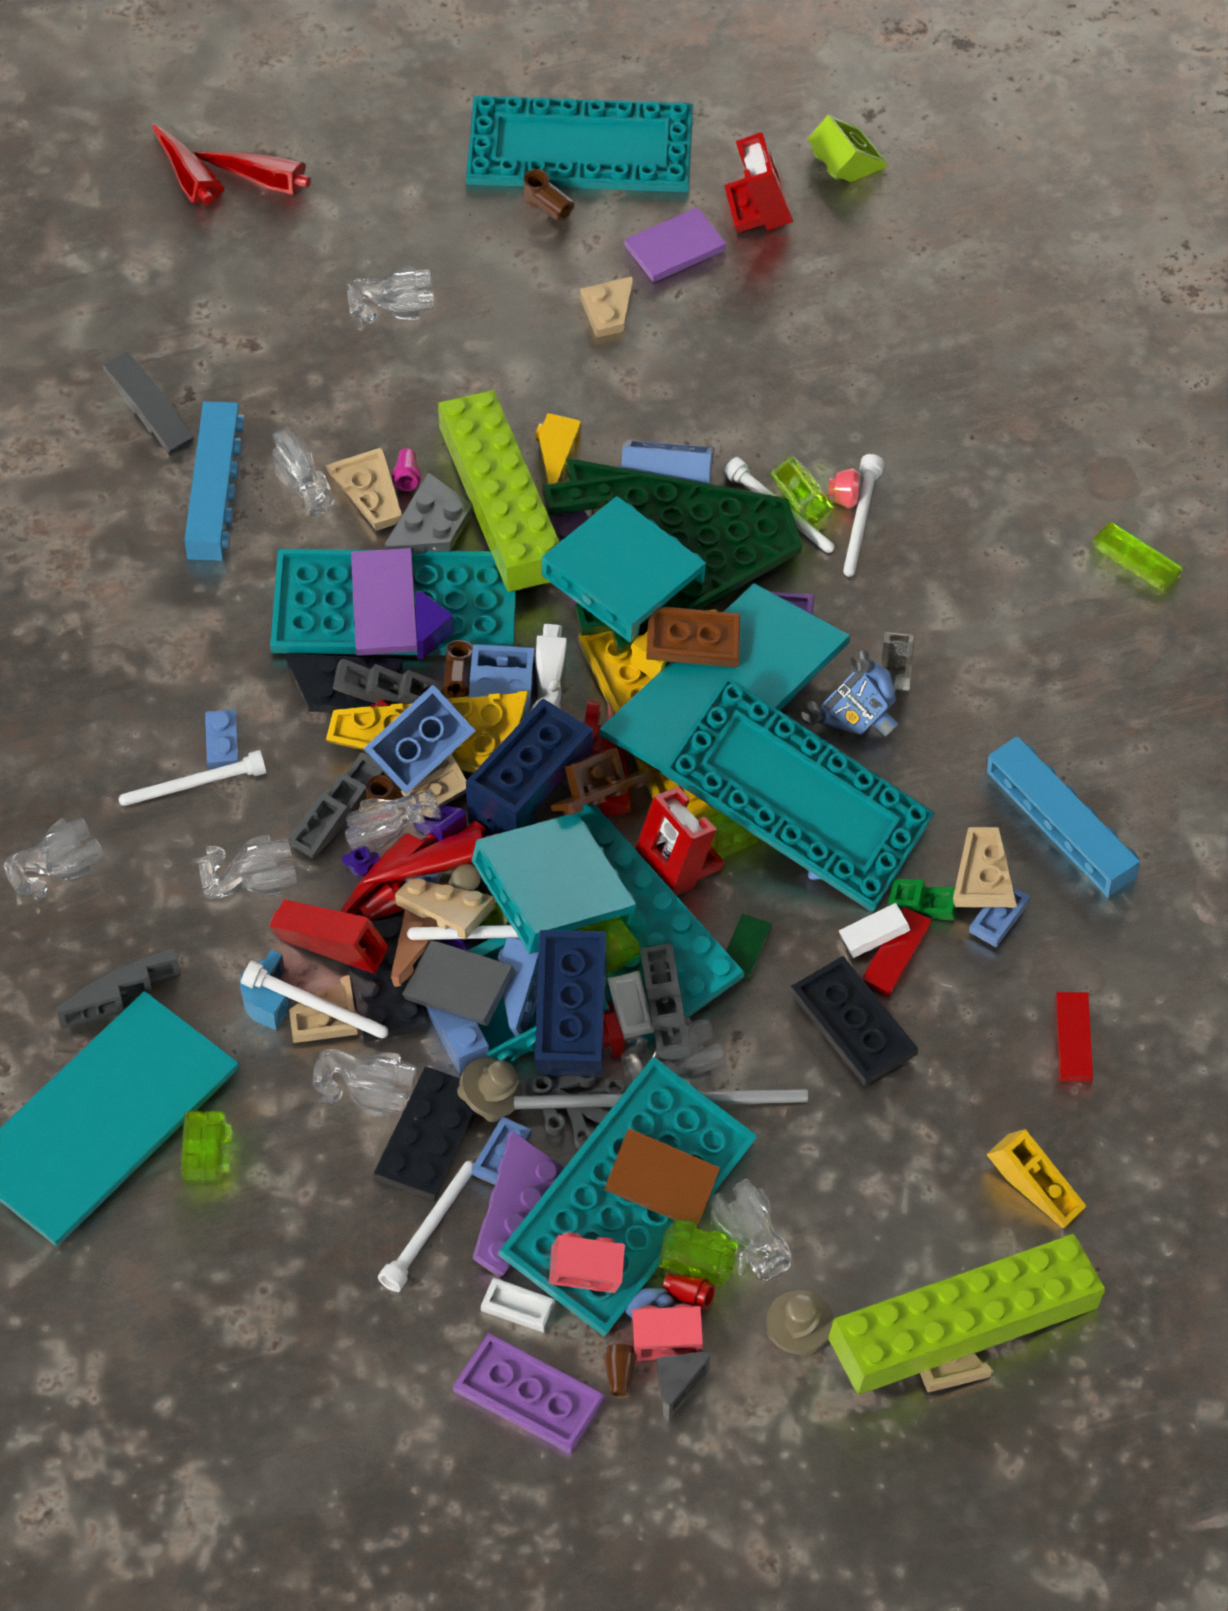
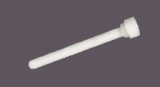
(870, 468)
(738, 472)
(251, 765)
(480, 932)
(257, 977)
(395, 1274)

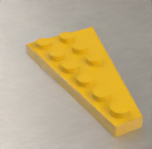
(489, 715)

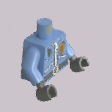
(858, 700)

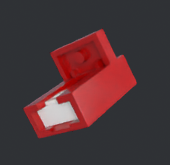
(761, 194)
(677, 842)

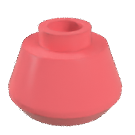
(845, 488)

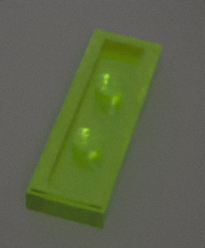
(1136, 556)

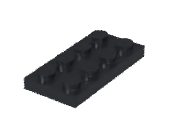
(376, 994)
(854, 1020)
(426, 1136)

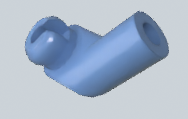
(651, 1297)

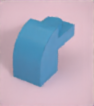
(262, 1003)

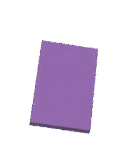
(675, 244)

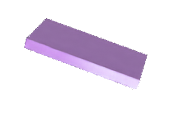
(383, 601)
(529, 1393)

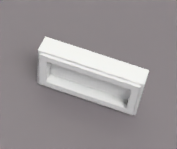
(874, 930)
(631, 1004)
(518, 1305)

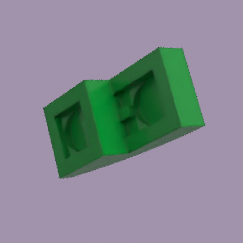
(924, 900)

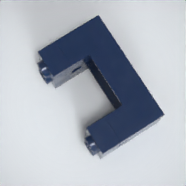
(526, 768)
(571, 1003)

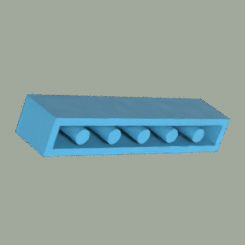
(213, 481)
(1063, 816)

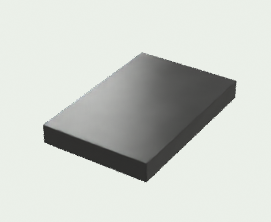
(459, 982)

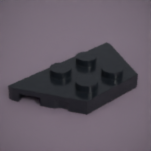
(316, 676)

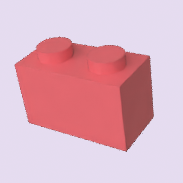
(586, 1263)
(666, 1331)

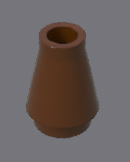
(619, 1366)

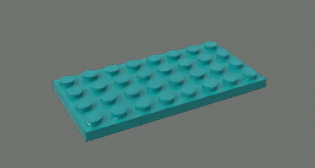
(317, 606)
(663, 919)
(576, 1202)

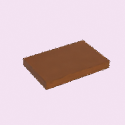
(693, 637)
(661, 1178)

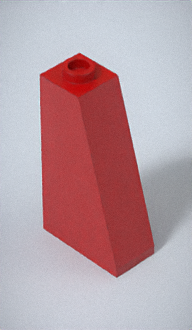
(331, 934)

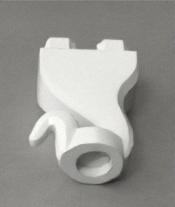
(549, 664)

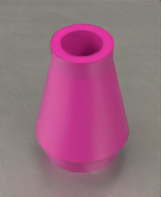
(406, 472)

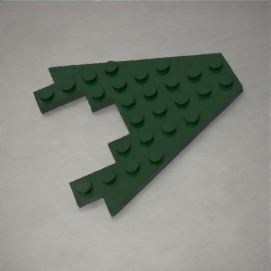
(730, 528)

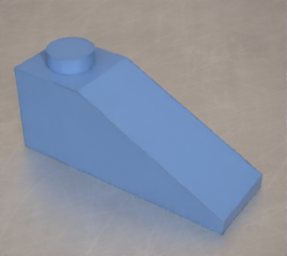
(522, 990)
(460, 1038)

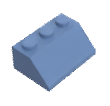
(669, 459)
(419, 739)

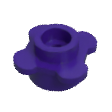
(360, 867)

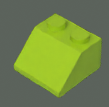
(845, 150)

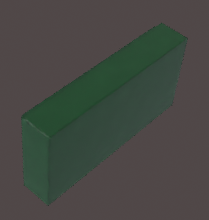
(748, 943)

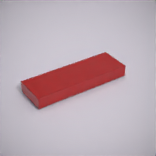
(896, 955)
(1074, 1037)

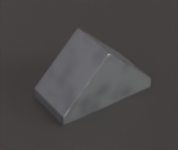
(679, 1377)

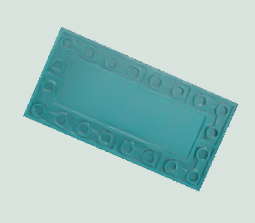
(581, 143)
(777, 658)
(798, 793)
(105, 1116)

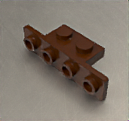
(597, 777)

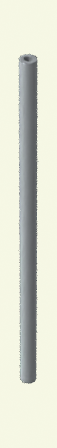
(610, 1100)

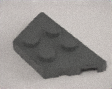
(431, 519)

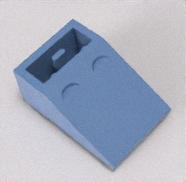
(502, 671)

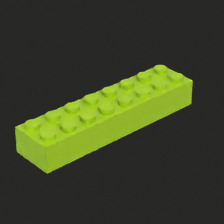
(498, 487)
(965, 1313)

